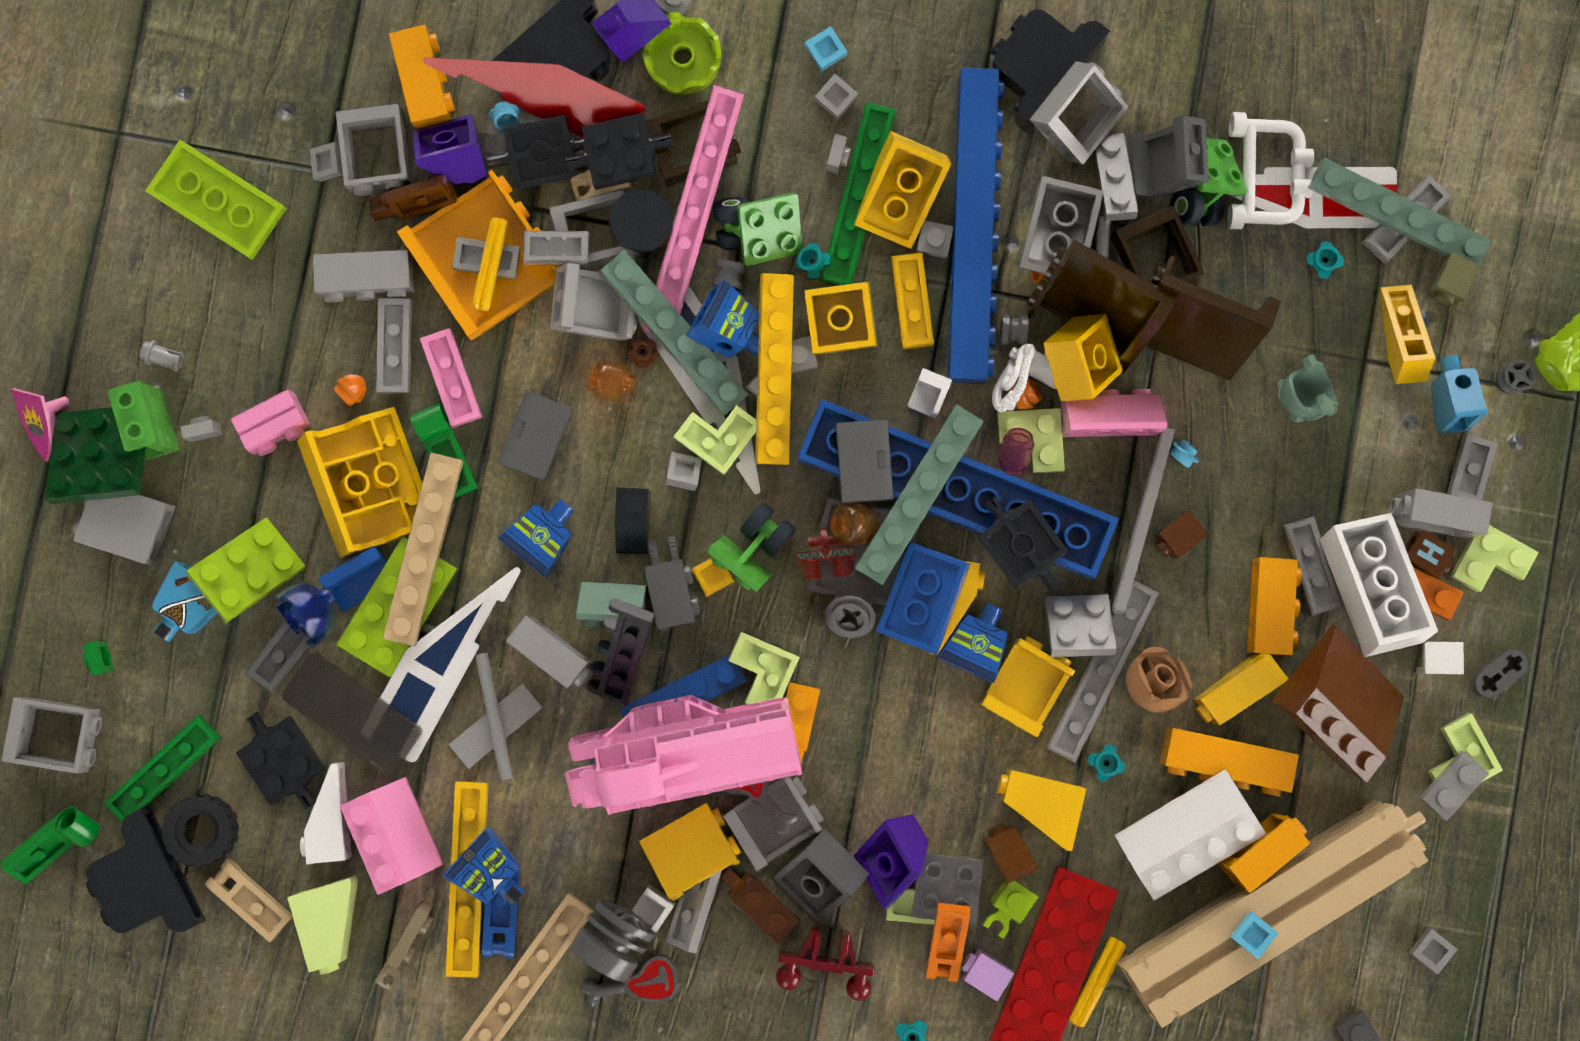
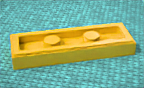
(912, 301)

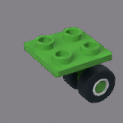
(1207, 200)
(760, 228)
(730, 556)

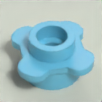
(1184, 453)

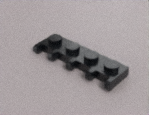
(623, 652)

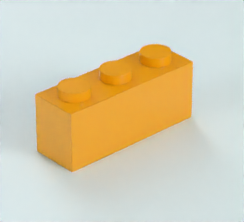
(421, 83)
(1273, 606)

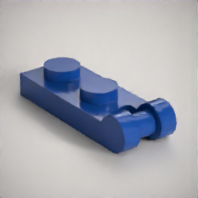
(501, 918)

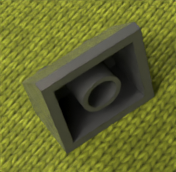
(821, 875)

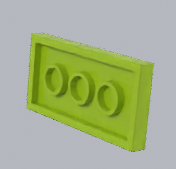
(216, 199)
(366, 629)

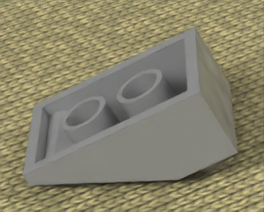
(1057, 217)

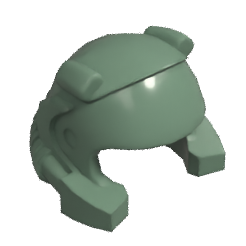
(1308, 392)

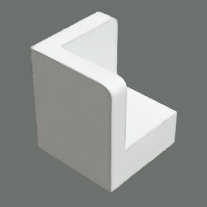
(929, 393)
(1442, 658)
(653, 907)

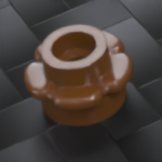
(639, 344)

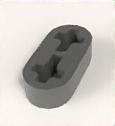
(1503, 679)

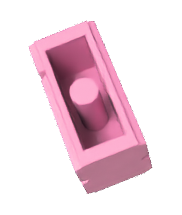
(271, 422)

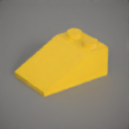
(902, 189)

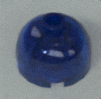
(307, 611)

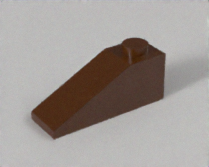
(1009, 852)

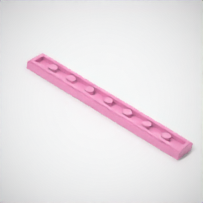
(698, 195)

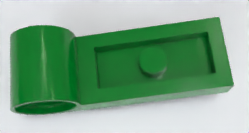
(439, 438)
(49, 843)

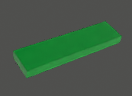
(163, 768)

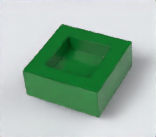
(98, 658)

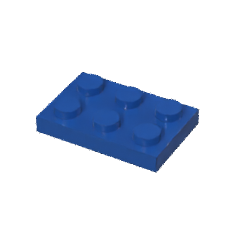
(923, 597)

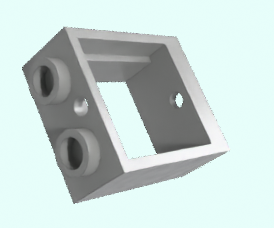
(1112, 106)
(369, 119)
(560, 214)
(1441, 513)
(551, 653)
(21, 727)

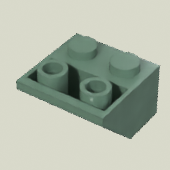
(595, 599)

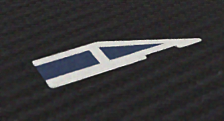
(705, 407)
(439, 661)

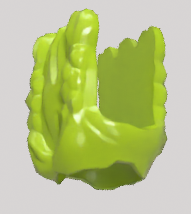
(1560, 357)

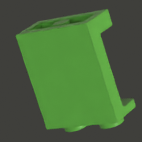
(143, 419)

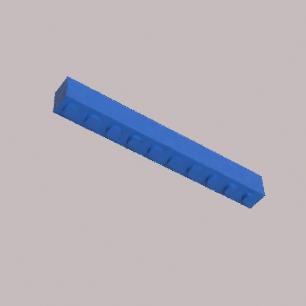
(973, 226)

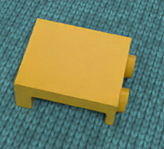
(1027, 685)
(690, 850)

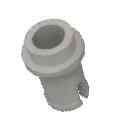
(162, 356)

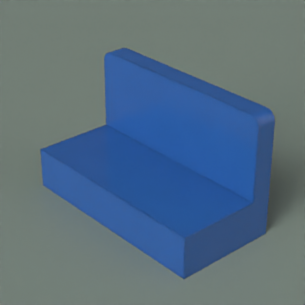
(354, 578)

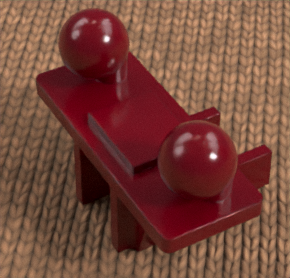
(789, 976)

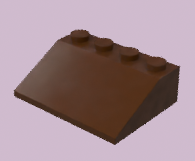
(1343, 704)

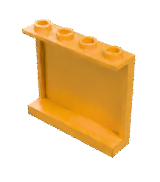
(434, 248)

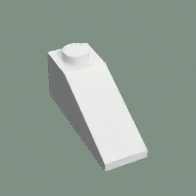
(327, 831)

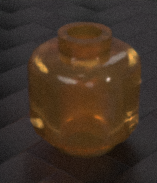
(610, 381)
(853, 524)

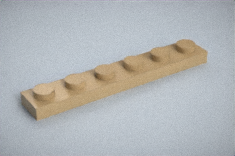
(423, 549)
(530, 971)

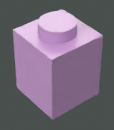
(986, 973)

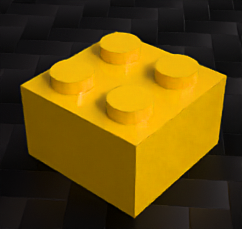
(841, 318)
(1083, 357)

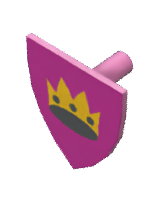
(39, 418)

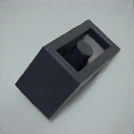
(632, 520)

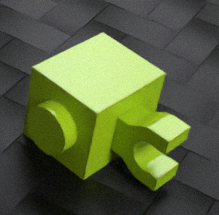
(1012, 902)

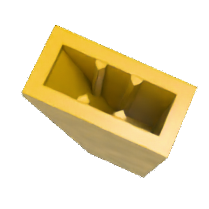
(1240, 688)
(1045, 803)

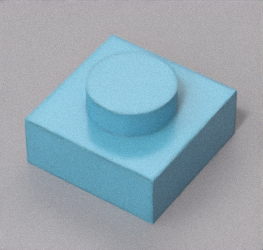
(826, 48)
(1253, 934)

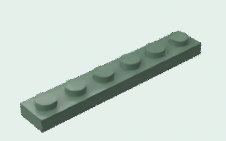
(1397, 212)
(671, 332)
(919, 495)

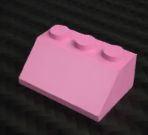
(1114, 415)
(391, 835)

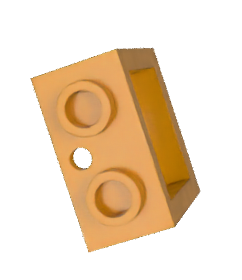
(1265, 856)

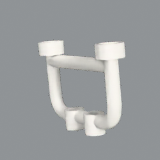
(1300, 158)

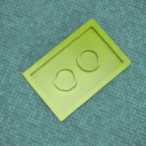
(245, 570)

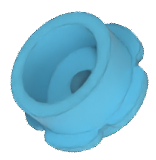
(510, 118)

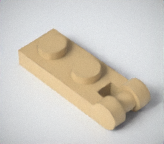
(249, 900)

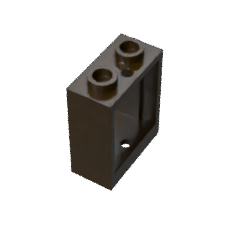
(655, 126)
(1164, 218)

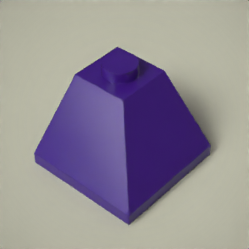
(630, 26)
(451, 150)
(893, 857)

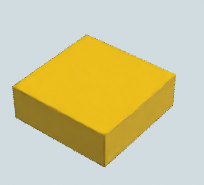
(711, 577)

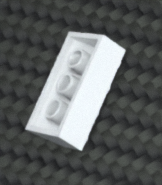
(1190, 834)

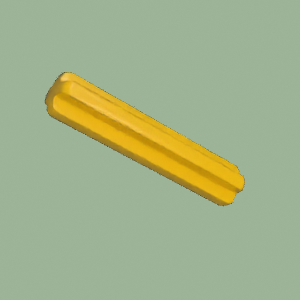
(490, 264)
(1097, 982)

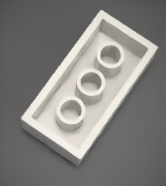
(1378, 584)

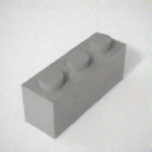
(363, 275)

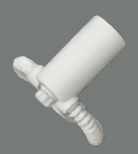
(1022, 363)

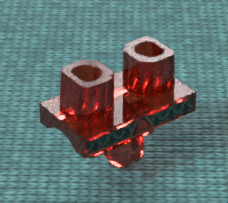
(810, 560)

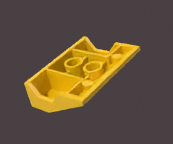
(363, 480)

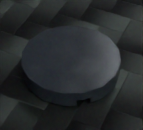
(641, 221)

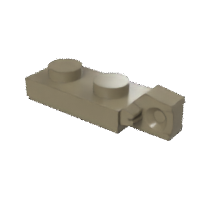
(404, 949)

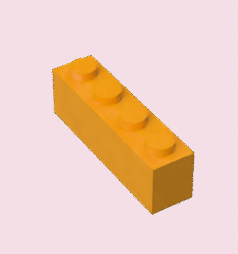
(1243, 762)

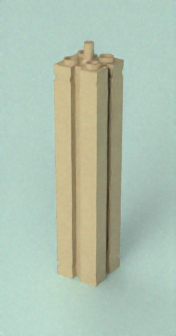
(1303, 896)

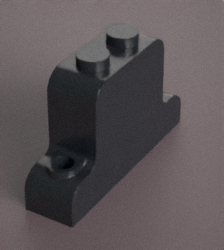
(563, 39)
(1040, 56)
(142, 881)

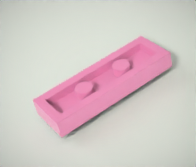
(451, 377)

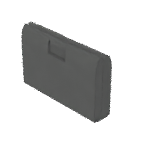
(535, 435)
(864, 461)

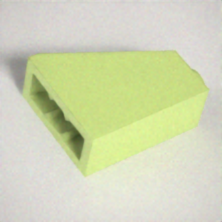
(325, 922)

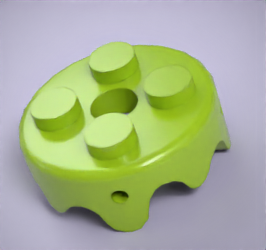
(688, 35)

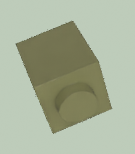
(1453, 279)

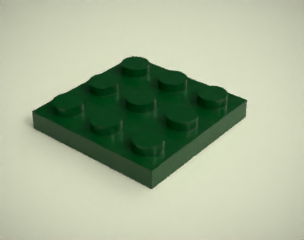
(91, 459)

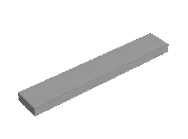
(1142, 522)
(1100, 677)

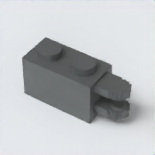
(670, 588)

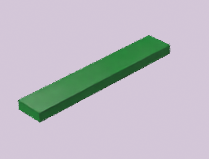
(847, 237)

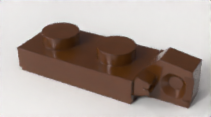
(413, 199)
(760, 904)

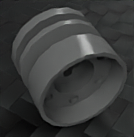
(610, 944)

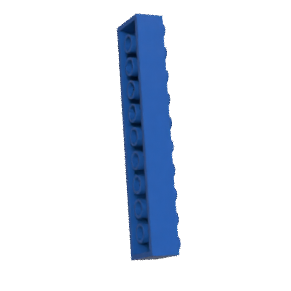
(971, 485)

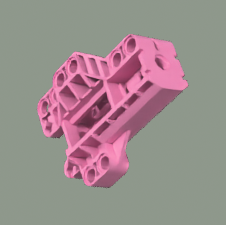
(682, 753)

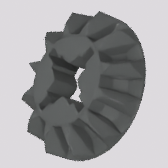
(849, 626)

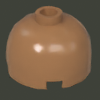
(1157, 680)

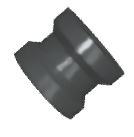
(731, 272)
(1013, 330)
(1521, 371)

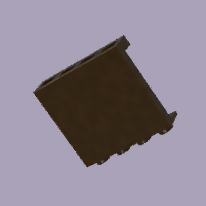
(1090, 284)
(1208, 327)

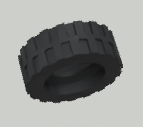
(175, 824)

